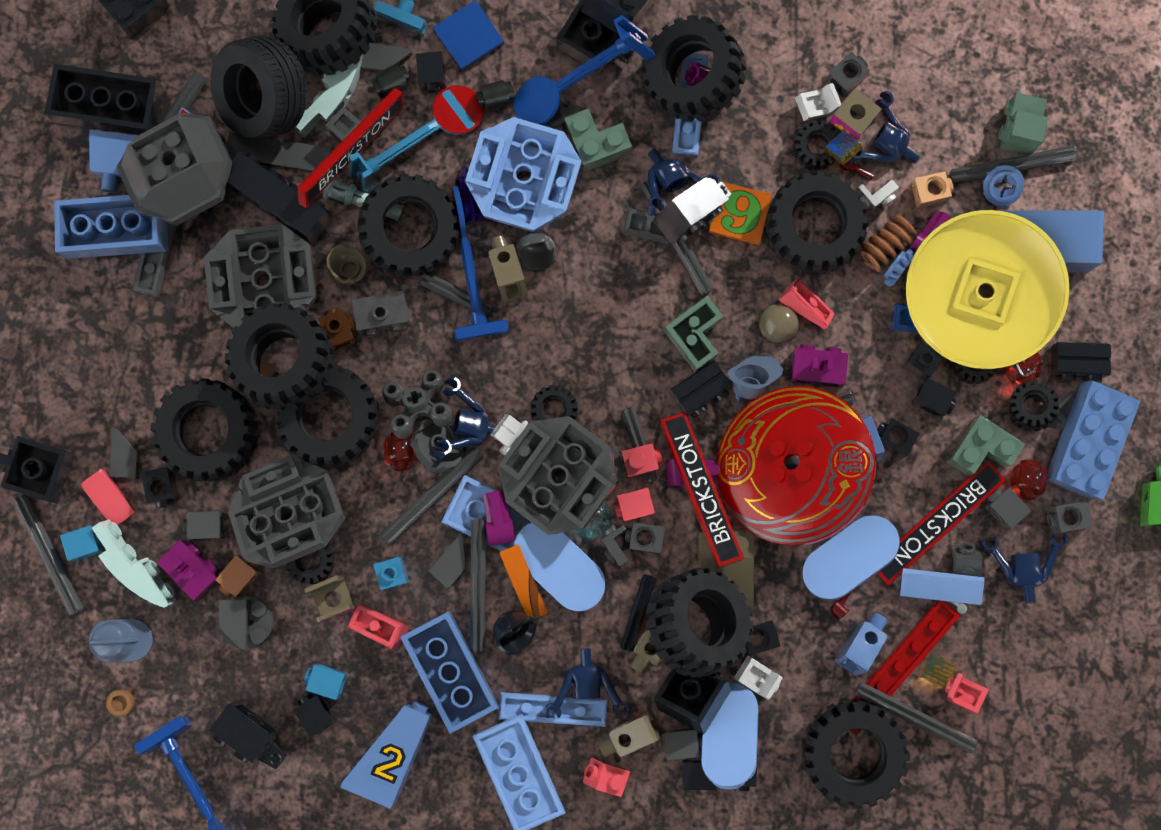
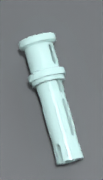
(351, 196)

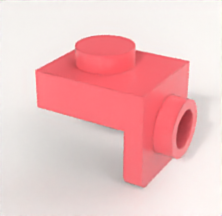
(642, 459)
(966, 693)
(606, 777)

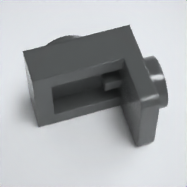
(614, 552)
(966, 559)

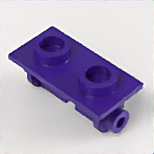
(469, 205)

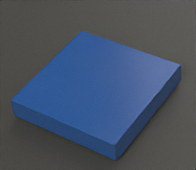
(468, 35)

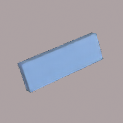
(942, 586)

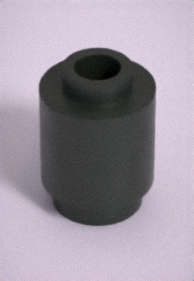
(389, 79)
(495, 95)

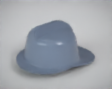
(754, 376)
(120, 640)

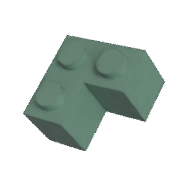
(1024, 124)
(593, 146)
(689, 330)
(981, 441)

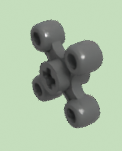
(417, 404)

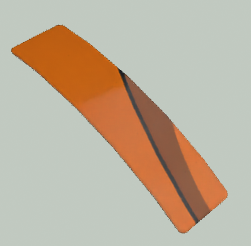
(523, 582)

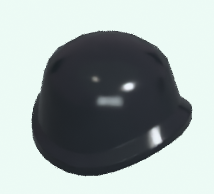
(514, 631)

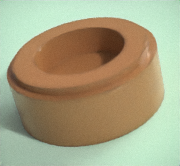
(120, 703)

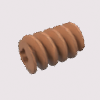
(886, 241)

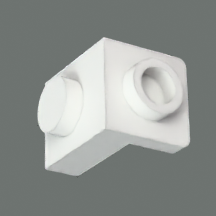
(818, 102)
(883, 196)
(758, 678)

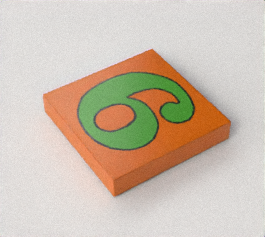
(742, 215)

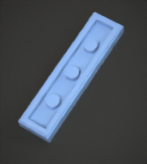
(688, 133)
(574, 711)

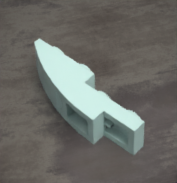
(326, 104)
(138, 576)

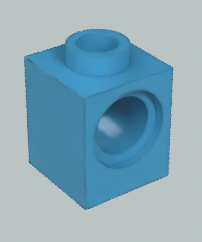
(81, 544)
(391, 573)
(325, 681)

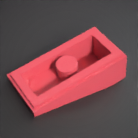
(806, 303)
(107, 497)
(378, 627)

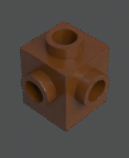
(344, 334)

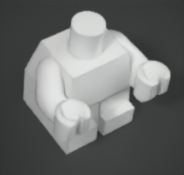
(508, 431)

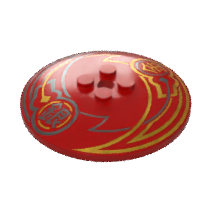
(832, 472)

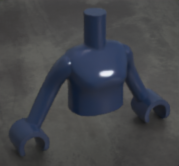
(891, 138)
(671, 175)
(467, 424)
(1026, 567)
(586, 685)

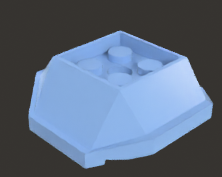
(519, 147)

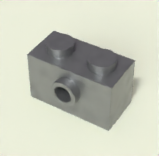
(381, 313)

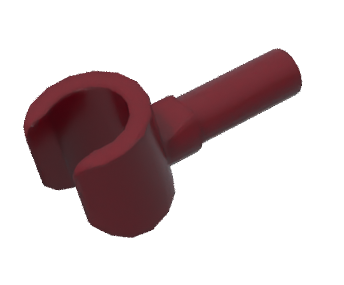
(852, 167)
(838, 609)

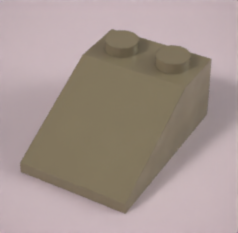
(740, 572)

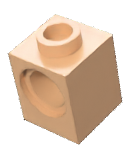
(923, 197)

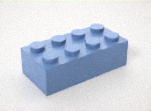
(106, 228)
(1092, 440)
(450, 672)

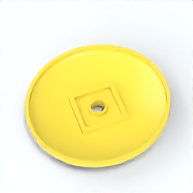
(995, 251)

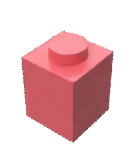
(634, 505)

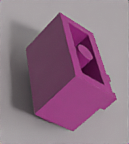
(819, 366)
(189, 569)

